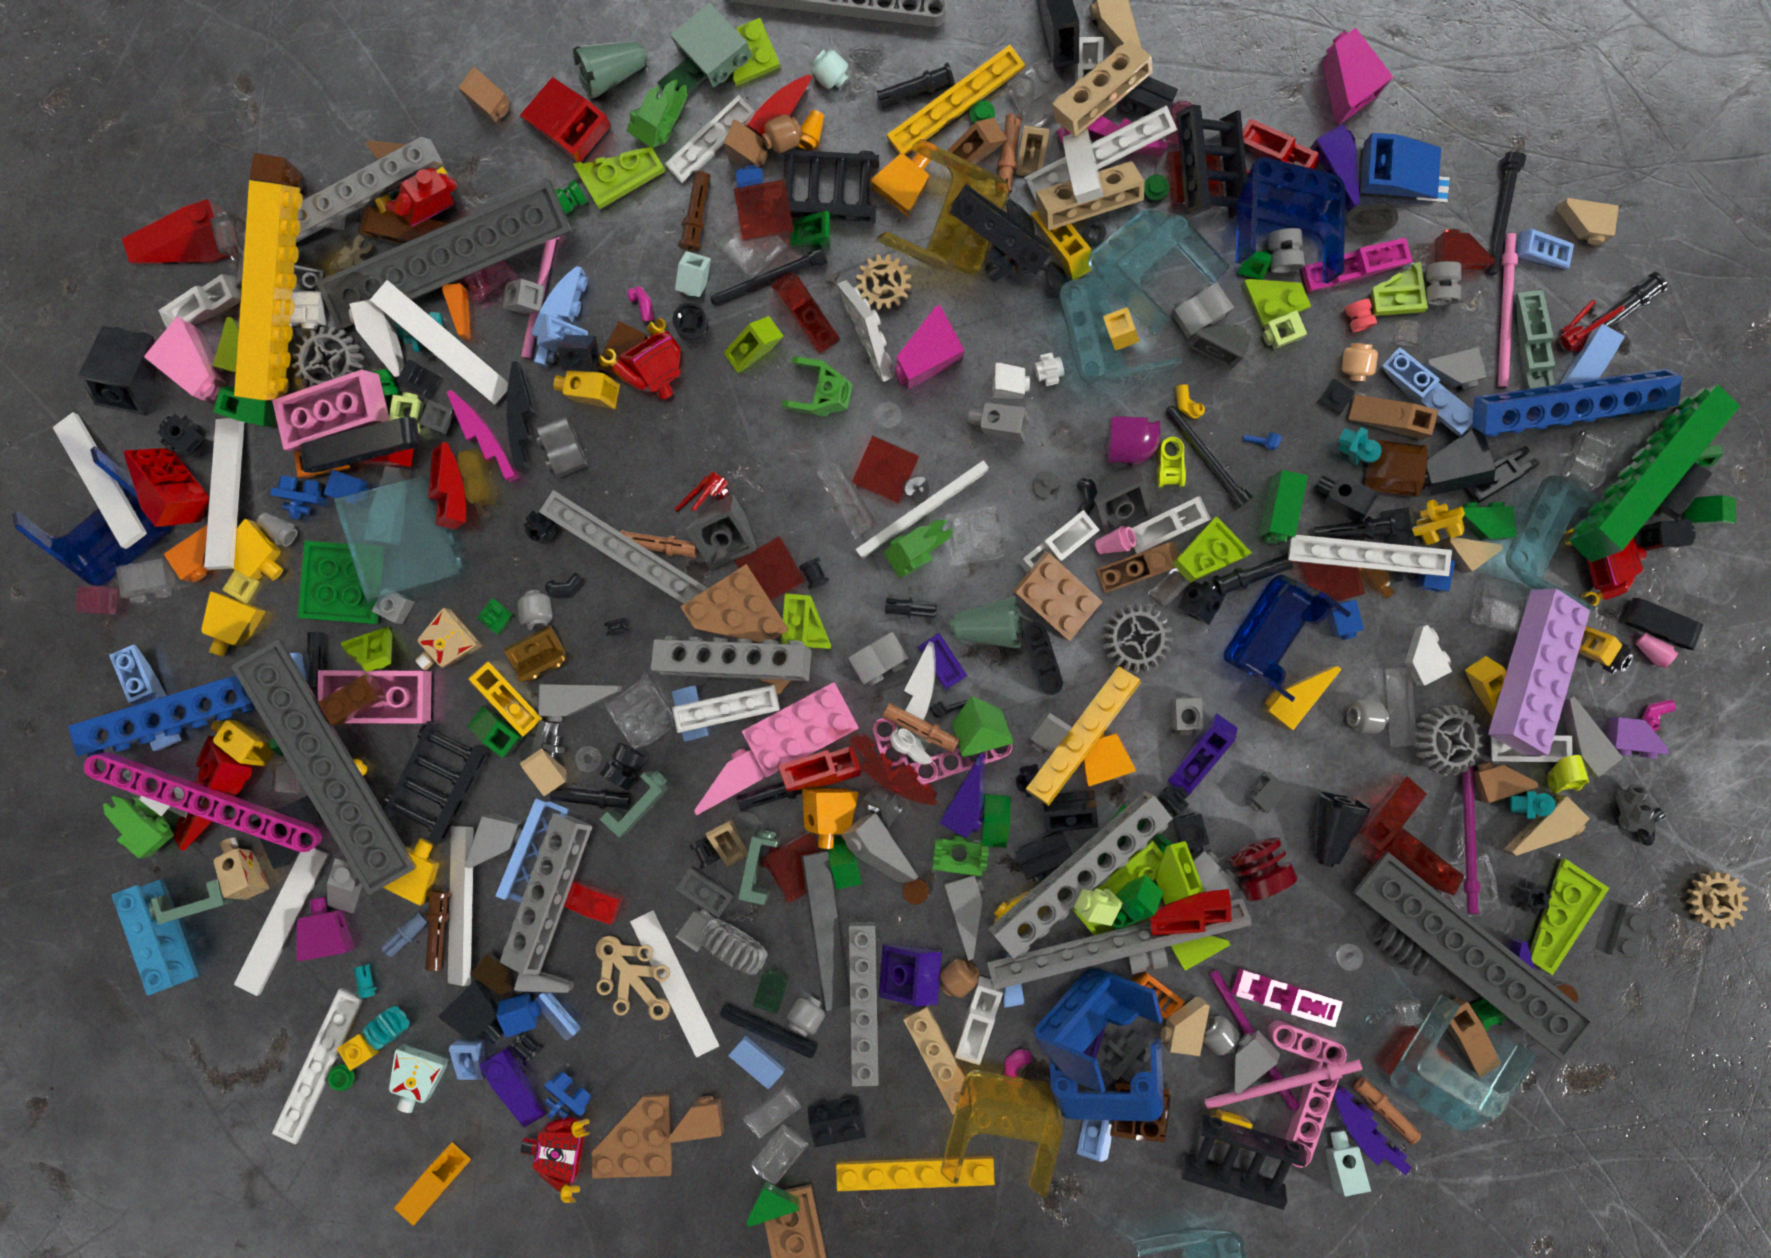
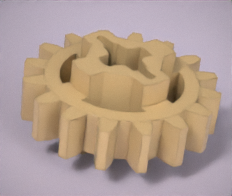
(889, 273)
(1706, 902)

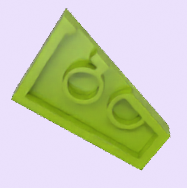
(619, 175)
(1210, 551)

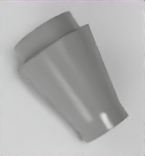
(277, 529)

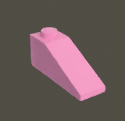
(734, 777)

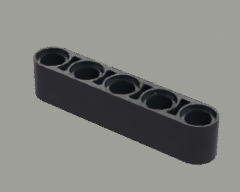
(360, 444)

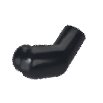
(564, 589)

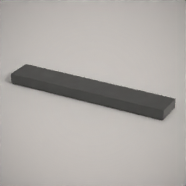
(825, 930)

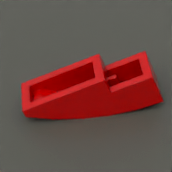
(778, 103)
(1274, 144)
(447, 488)
(820, 769)
(1192, 913)

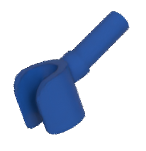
(1271, 443)

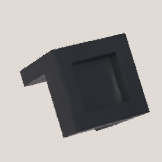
(419, 379)

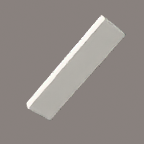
(707, 141)
(726, 708)

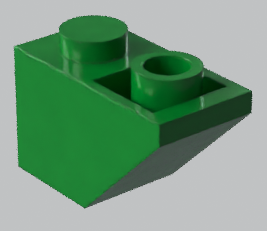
(245, 409)
(1490, 522)
(495, 732)
(1139, 901)

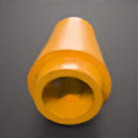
(811, 130)

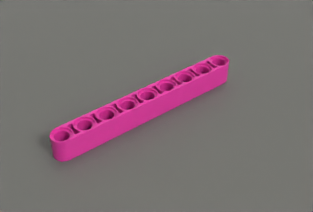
(191, 801)

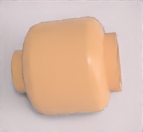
(1359, 361)

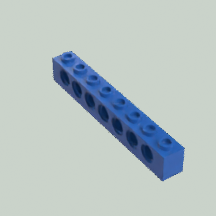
(1576, 401)
(87, 734)

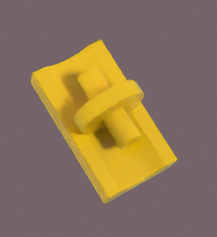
(1438, 517)

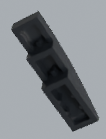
(518, 408)

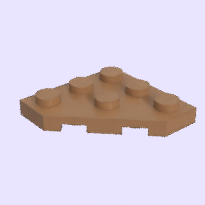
(736, 609)
(638, 1142)

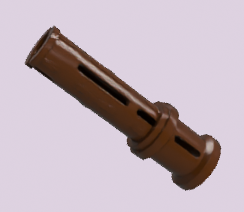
(693, 222)
(437, 916)

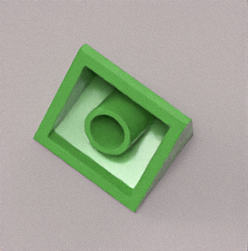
(980, 727)

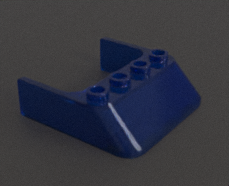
(1293, 199)
(91, 546)

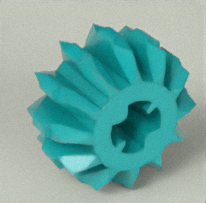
(385, 1027)

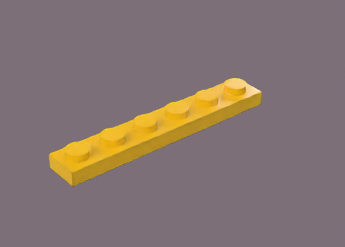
(956, 100)
(1083, 735)
(911, 1174)

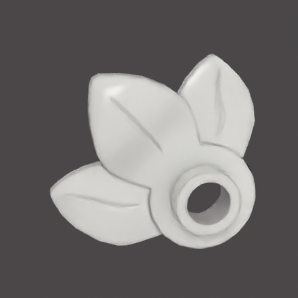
(911, 744)

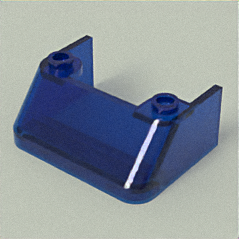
(1274, 626)

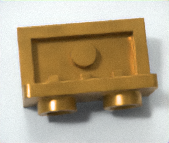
(536, 654)

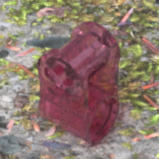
(485, 282)

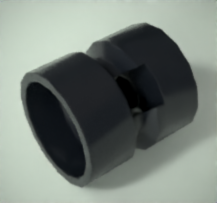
(691, 322)
(623, 766)

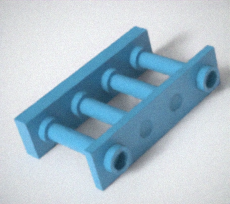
(156, 948)

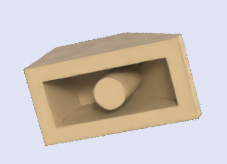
(1590, 219)
(1186, 1028)

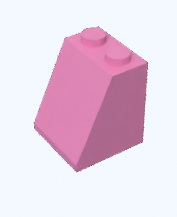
(188, 360)

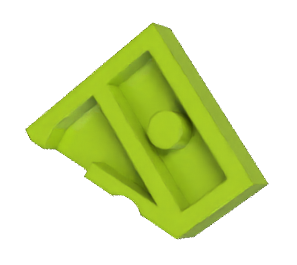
(763, 54)
(1401, 293)
(1275, 298)
(803, 622)
(371, 649)

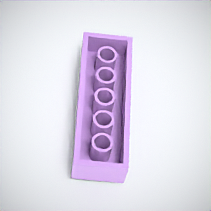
(1539, 672)

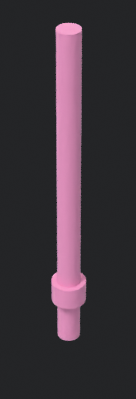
(1509, 261)
(542, 280)
(1332, 1071)

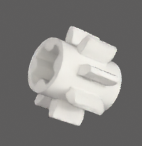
(1049, 369)

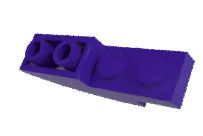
(1362, 1130)

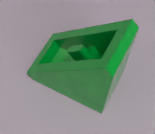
(811, 230)
(1711, 510)
(996, 820)
(843, 865)
(771, 1204)

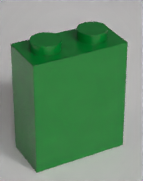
(1282, 507)

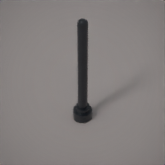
(1513, 163)
(814, 258)
(1238, 494)

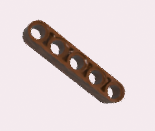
(392, 226)

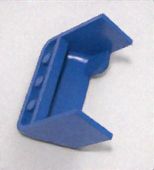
(1084, 1013)
(1141, 1104)

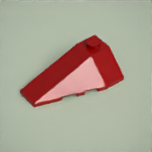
(178, 237)
(216, 772)

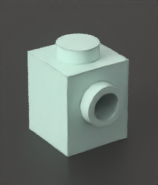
(692, 274)

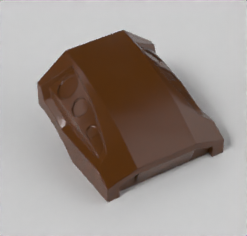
(1398, 469)
(1142, 1130)

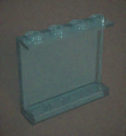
(396, 538)

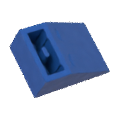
(1400, 166)

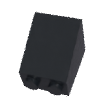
(117, 370)

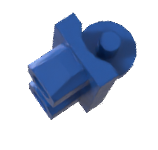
(287, 490)
(575, 1104)

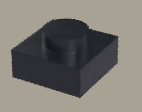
(1336, 396)

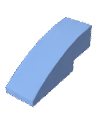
(1594, 356)

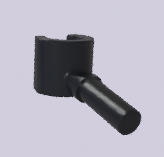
(940, 710)

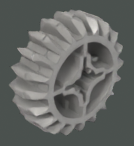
(309, 368)
(1140, 649)
(1457, 735)
(733, 946)

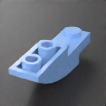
(561, 304)
(1425, 390)
(140, 686)

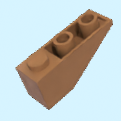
(1394, 416)
(1138, 567)
(1473, 1039)

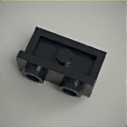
(836, 1121)

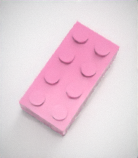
(330, 408)
(406, 694)
(800, 729)

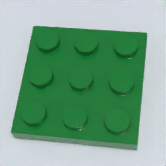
(331, 586)

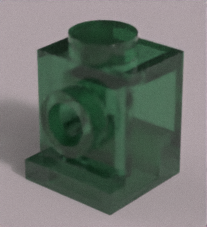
(770, 1003)

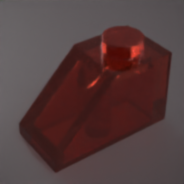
(1462, 248)

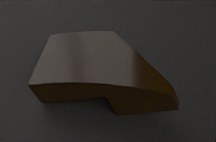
(495, 976)

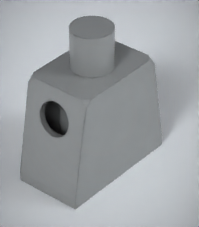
(1011, 424)

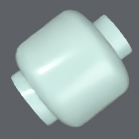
(829, 69)

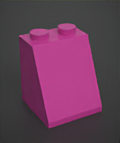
(1353, 74)
(929, 350)

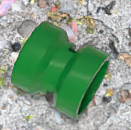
(574, 192)
(387, 381)

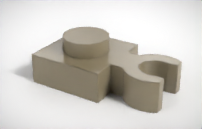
(349, 258)

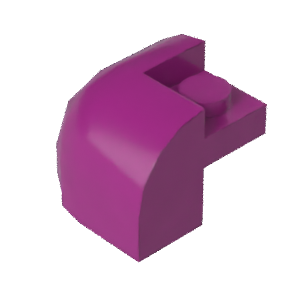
(1132, 439)

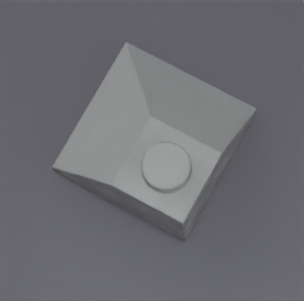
(493, 837)

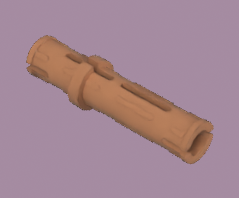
(1007, 163)
(665, 545)
(930, 732)
(1379, 1102)

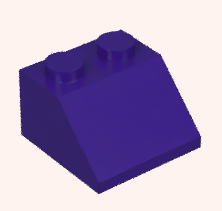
(910, 975)

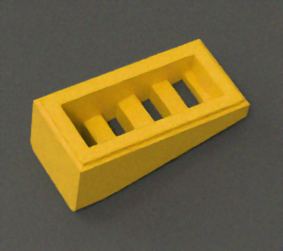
(1605, 649)

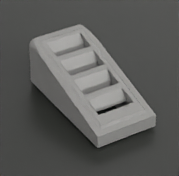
(542, 983)

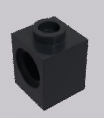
(586, 353)
(1183, 822)

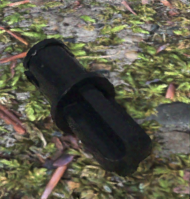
(910, 608)

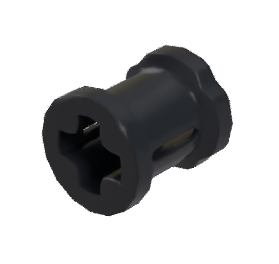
(814, 573)
(704, 852)
(524, 1048)

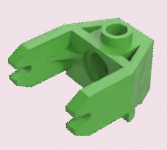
(657, 115)
(831, 393)
(914, 549)
(140, 826)
(973, 863)

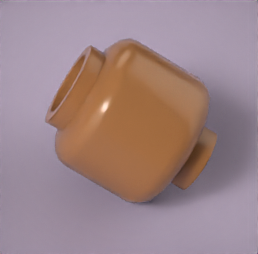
(782, 133)
(959, 978)

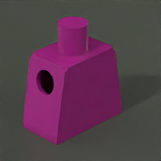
(322, 932)

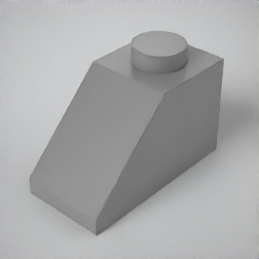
(1459, 368)
(1048, 733)
(343, 886)
(1253, 1059)

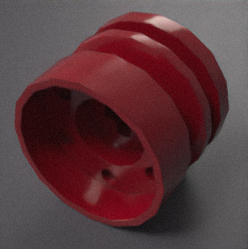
(1265, 873)

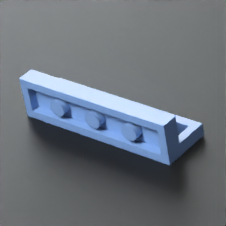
(523, 847)

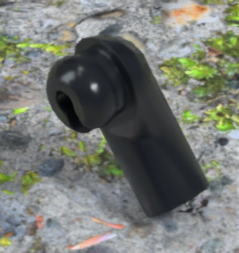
(1089, 492)
(1648, 838)

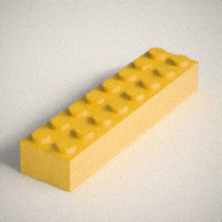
(267, 290)

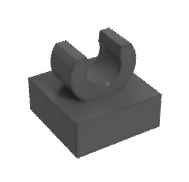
(437, 417)

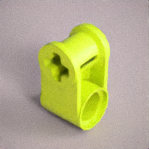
(1170, 464)
(1567, 774)

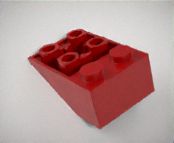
(566, 119)
(166, 487)

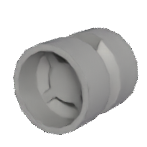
(1287, 259)
(1443, 274)
(1155, 959)

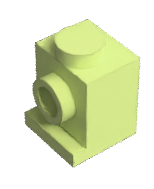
(1290, 324)
(402, 403)
(1098, 906)

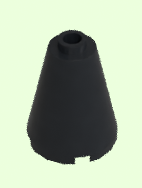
(1337, 826)

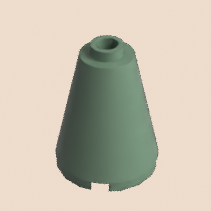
(607, 64)
(990, 623)

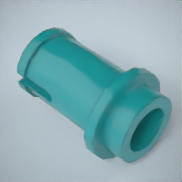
(364, 981)

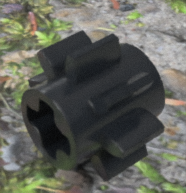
(539, 527)
(1621, 661)
(1025, 778)
(1173, 799)
(1538, 893)

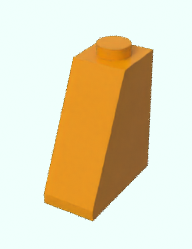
(432, 1183)

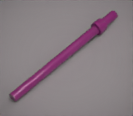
(1471, 885)
(1247, 1028)

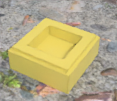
(240, 586)

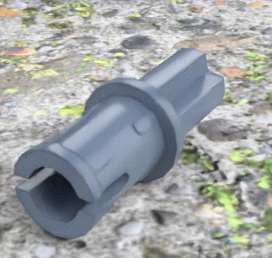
(404, 934)

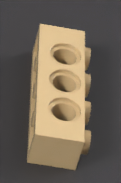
(1102, 87)
(1120, 187)
(936, 1053)

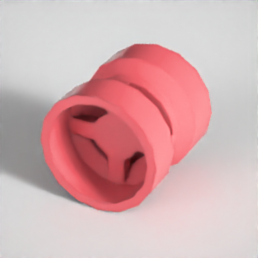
(1360, 315)

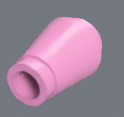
(1117, 541)
(1657, 651)

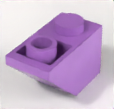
(1634, 735)

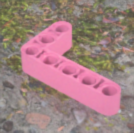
(939, 770)
(1323, 1090)

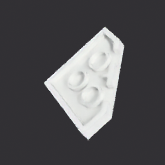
(867, 329)

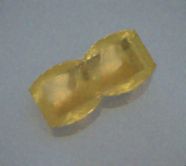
(477, 482)

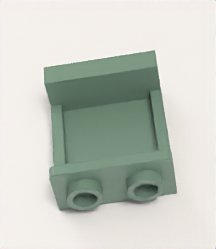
(712, 44)
(622, 824)
(748, 890)
(162, 908)

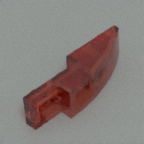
(900, 780)

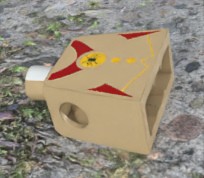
(445, 641)
(239, 872)

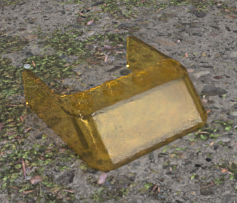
(953, 243)
(1009, 1109)

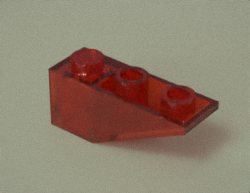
(805, 311)
(1391, 815)
(1423, 862)

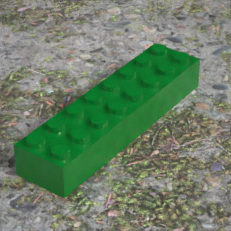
(1653, 473)

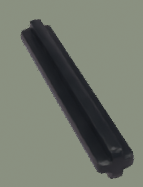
(768, 1031)

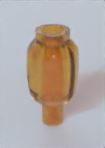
(1377, 580)

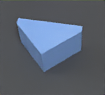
(467, 1058)

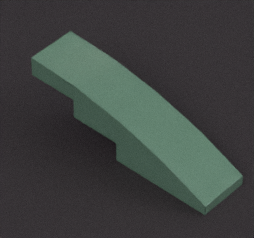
(1534, 339)

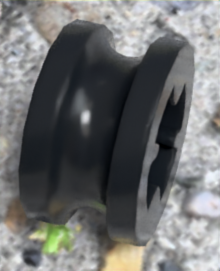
(1094, 224)
(616, 626)

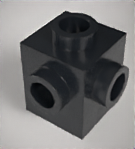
(179, 434)
(1201, 602)

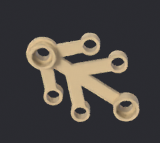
(630, 975)

